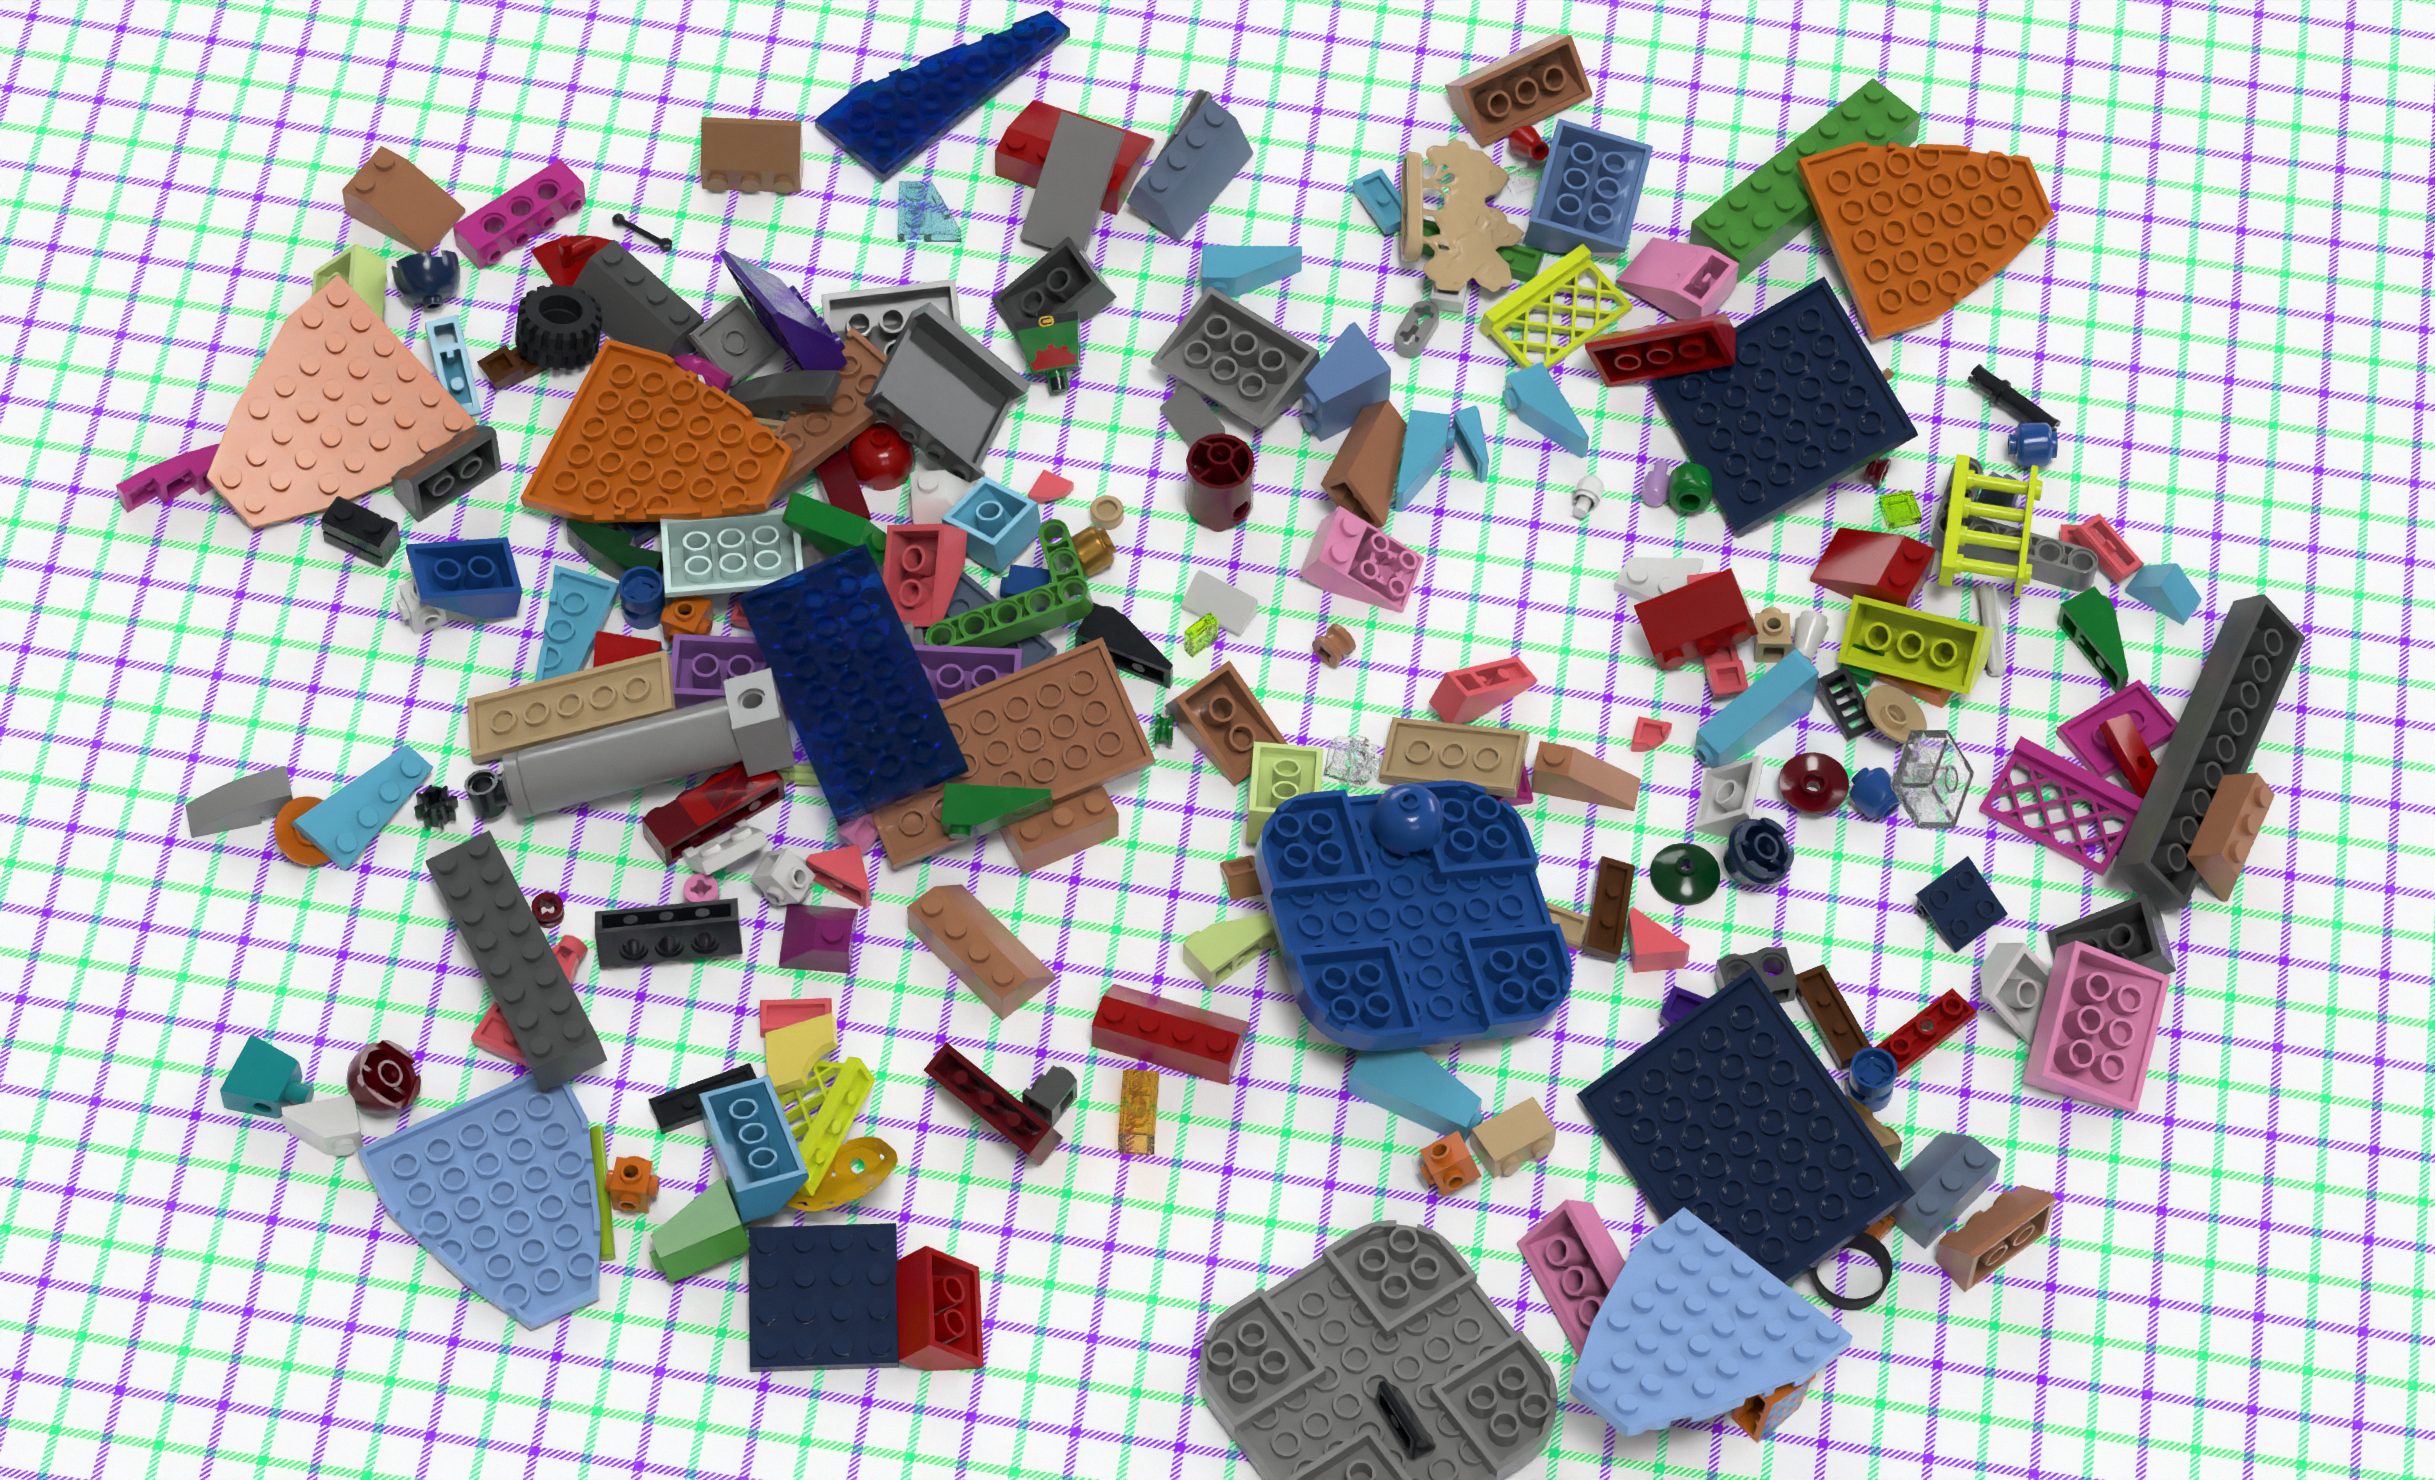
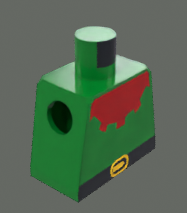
(1052, 347)

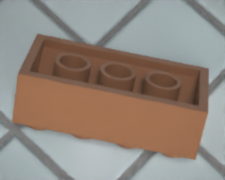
(1519, 89)
(978, 948)

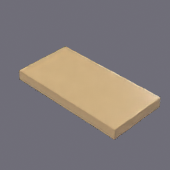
(1452, 751)

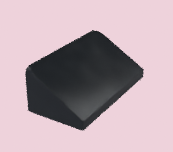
(1403, 1420)

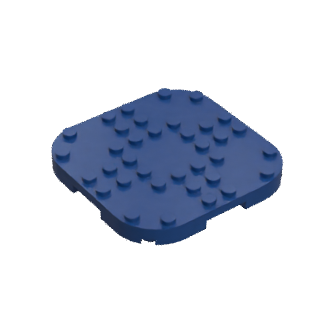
(1414, 943)

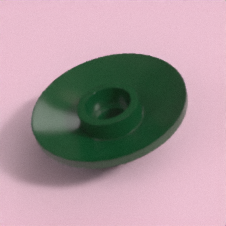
(1681, 885)

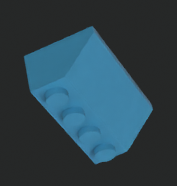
(753, 1146)

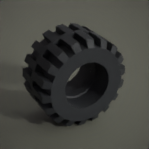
(558, 327)

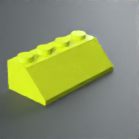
(1915, 645)

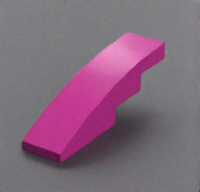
(168, 479)

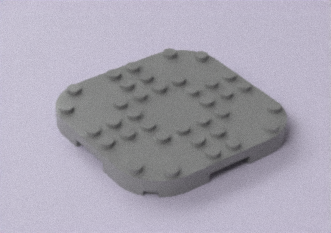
(1392, 1303)

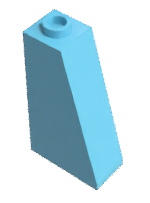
(1759, 711)
(1416, 1089)

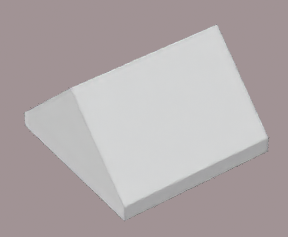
(1728, 796)

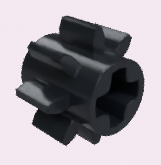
(436, 806)

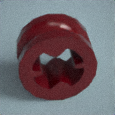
(1877, 471)
(548, 900)

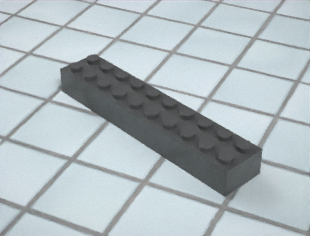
(2210, 741)

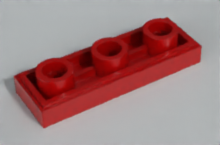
(2130, 751)
(1942, 1021)

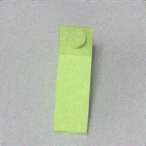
(1227, 947)

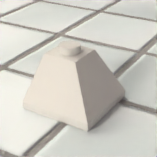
(935, 494)
(2015, 986)

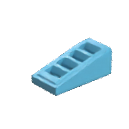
(1471, 440)

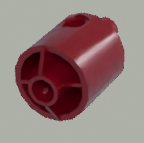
(1219, 481)

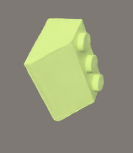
(361, 270)

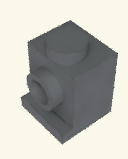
(1051, 1094)

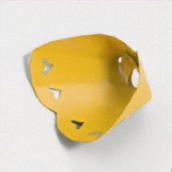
(846, 1183)

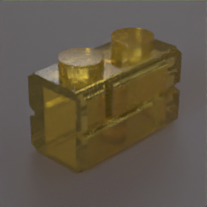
(1138, 1112)

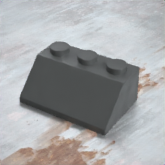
(448, 471)

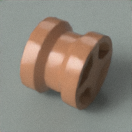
(1333, 645)

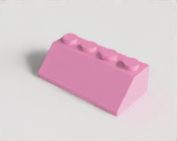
(1573, 1265)

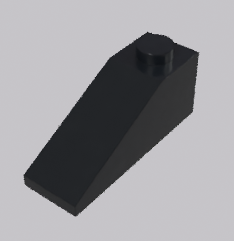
(1126, 645)

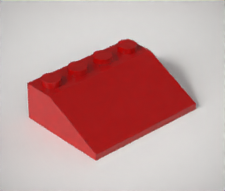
(1028, 140)

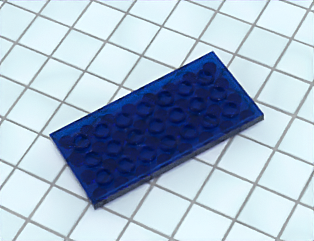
(852, 684)

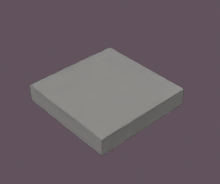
(734, 340)

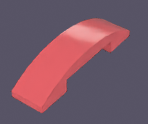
(1723, 668)

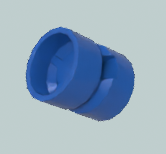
(642, 597)
(1872, 1078)

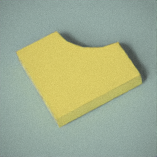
(796, 1049)

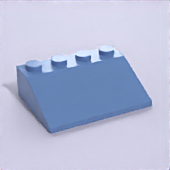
(1587, 191)

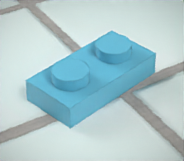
(1380, 200)

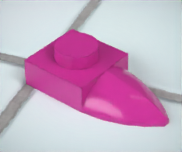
(712, 374)

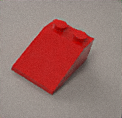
(1875, 566)

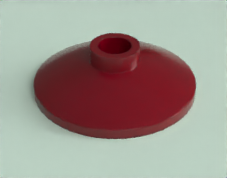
(1814, 771)

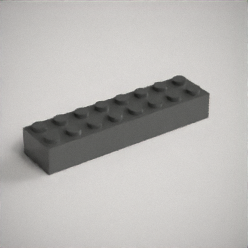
(516, 961)

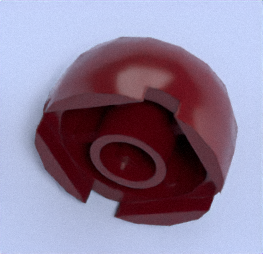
(383, 1078)

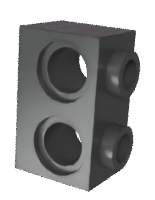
(1764, 960)

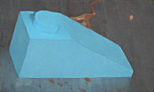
(1247, 268)
(452, 361)
(1544, 408)
(1423, 452)

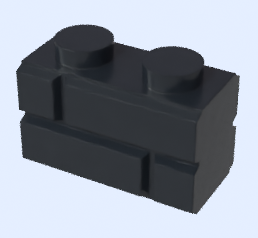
(360, 532)

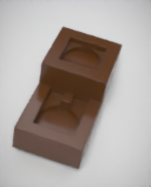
(508, 367)

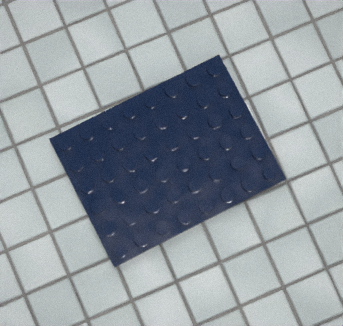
(1747, 1132)

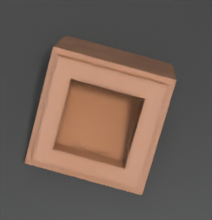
(1241, 877)

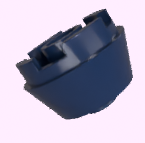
(1757, 852)

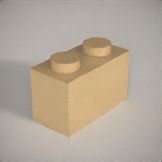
(1513, 1138)

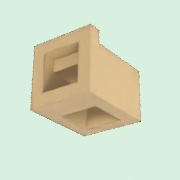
(1774, 636)

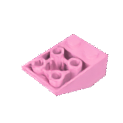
(1680, 277)
(1361, 562)

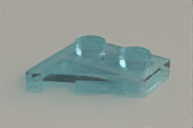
(924, 214)

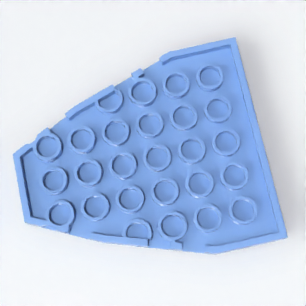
(501, 1196)
(1696, 1332)

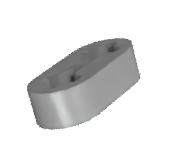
(1410, 327)

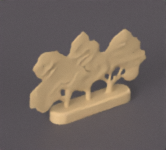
(1464, 222)

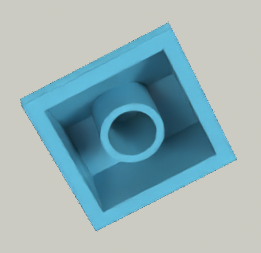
(997, 523)

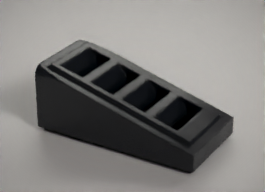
(1844, 678)

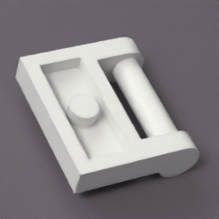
(725, 848)

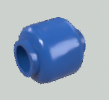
(2033, 444)
(1873, 793)

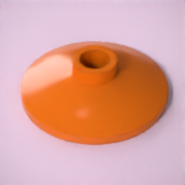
(290, 840)

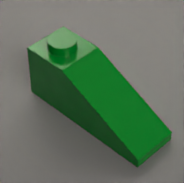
(833, 528)
(2094, 629)
(983, 808)

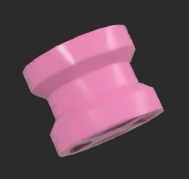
(699, 884)

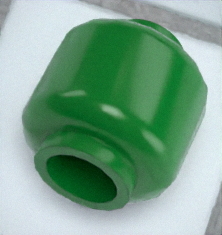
(1690, 488)

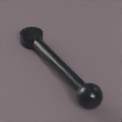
(665, 244)

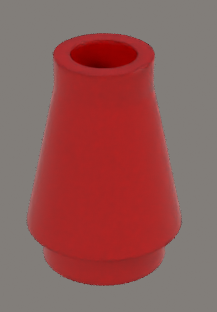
(1527, 143)

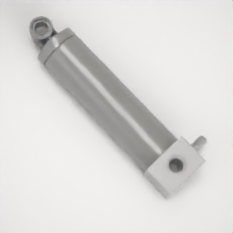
(644, 752)

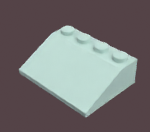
(728, 553)

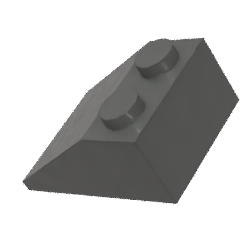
(1055, 285)
(2125, 930)

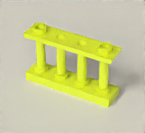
(1958, 535)

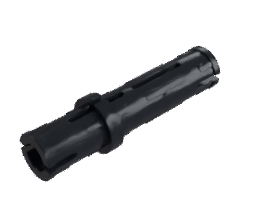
(2002, 393)

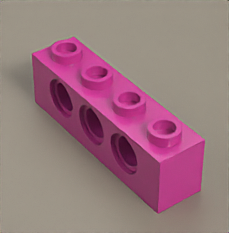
(519, 214)

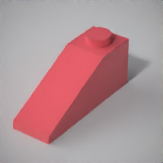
(1480, 688)

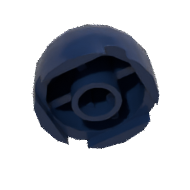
(427, 278)

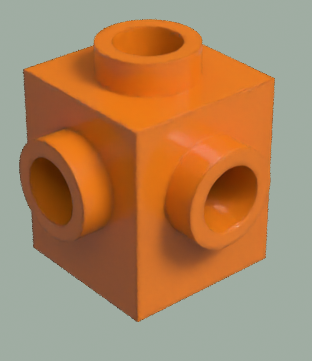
(687, 616)
(1449, 1164)
(632, 1184)

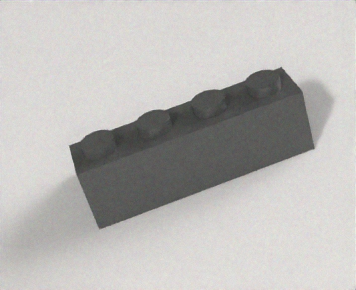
(637, 303)

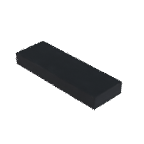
(683, 1104)

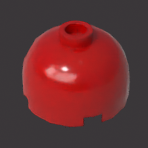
(881, 457)

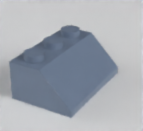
(1946, 1182)

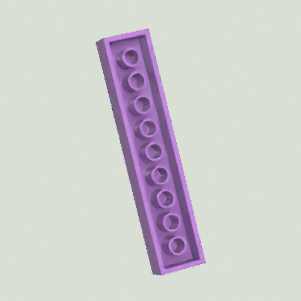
(706, 660)

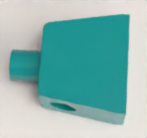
(264, 1081)

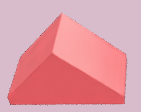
(842, 873)
(1654, 946)

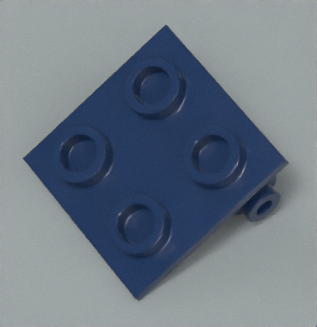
(1960, 904)

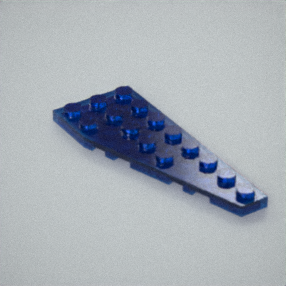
(911, 109)

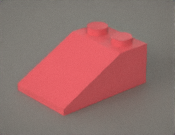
(923, 569)

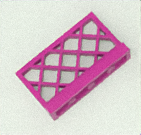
(2071, 779)

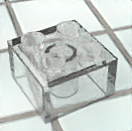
(1932, 779)

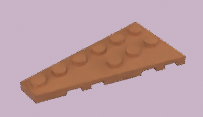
(827, 428)

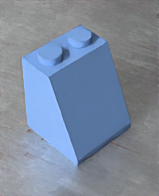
(1343, 383)

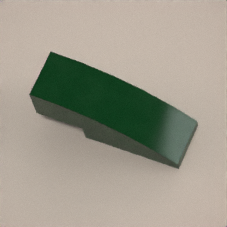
(610, 549)

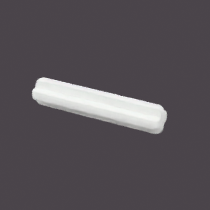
(1991, 619)

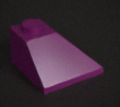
(818, 938)

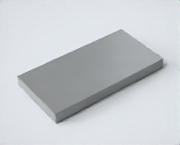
(1072, 182)

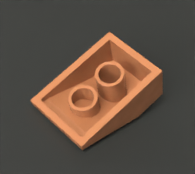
(401, 202)
(1224, 721)

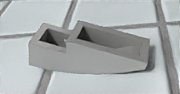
(239, 802)

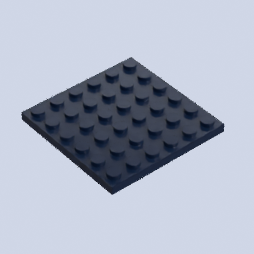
(1790, 411)

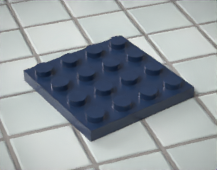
(823, 1297)

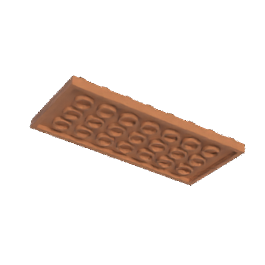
(1041, 728)

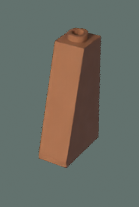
(1368, 463)

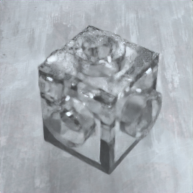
(1352, 760)

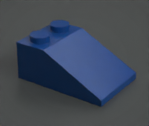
(467, 577)

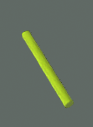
(598, 1146)

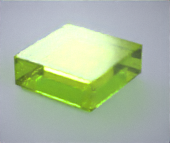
(1900, 509)
(1201, 634)

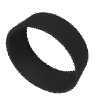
(1874, 1248)

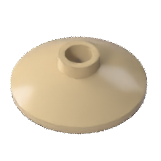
(1894, 712)

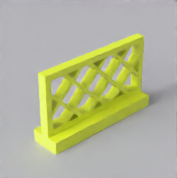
(1544, 287)
(832, 1122)

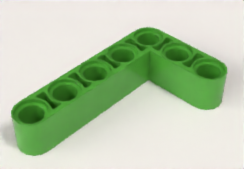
(1024, 605)

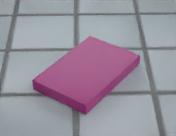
(2087, 741)

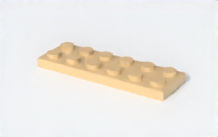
(569, 705)

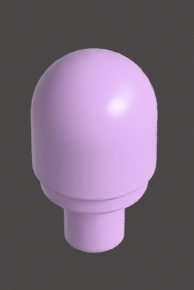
(1655, 484)

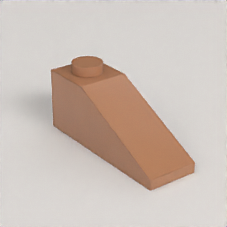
(1582, 777)

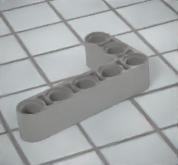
(2063, 556)

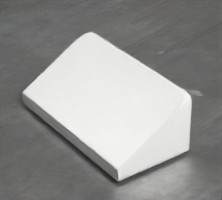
(1227, 603)

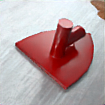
(567, 256)

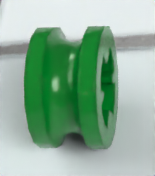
(1164, 729)

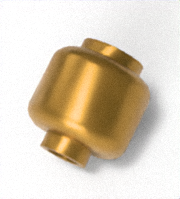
(1094, 549)

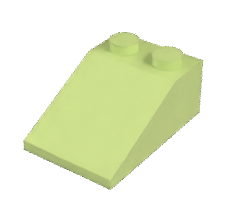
(1278, 775)

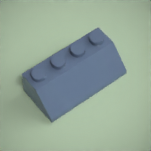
(1192, 171)

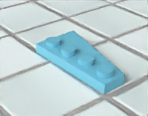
(575, 613)
(358, 811)

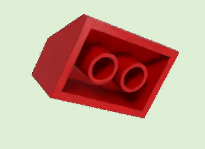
(1696, 619)
(939, 1311)

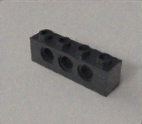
(668, 932)

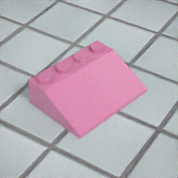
(2096, 1027)

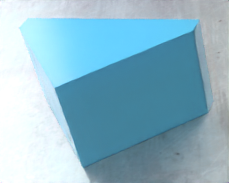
(2165, 590)

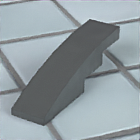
(786, 391)

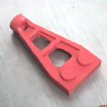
(493, 1031)

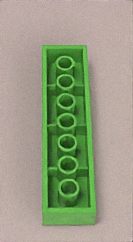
(1773, 202)

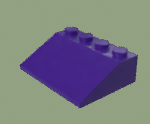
(787, 317)

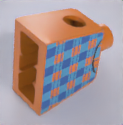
(1763, 1415)

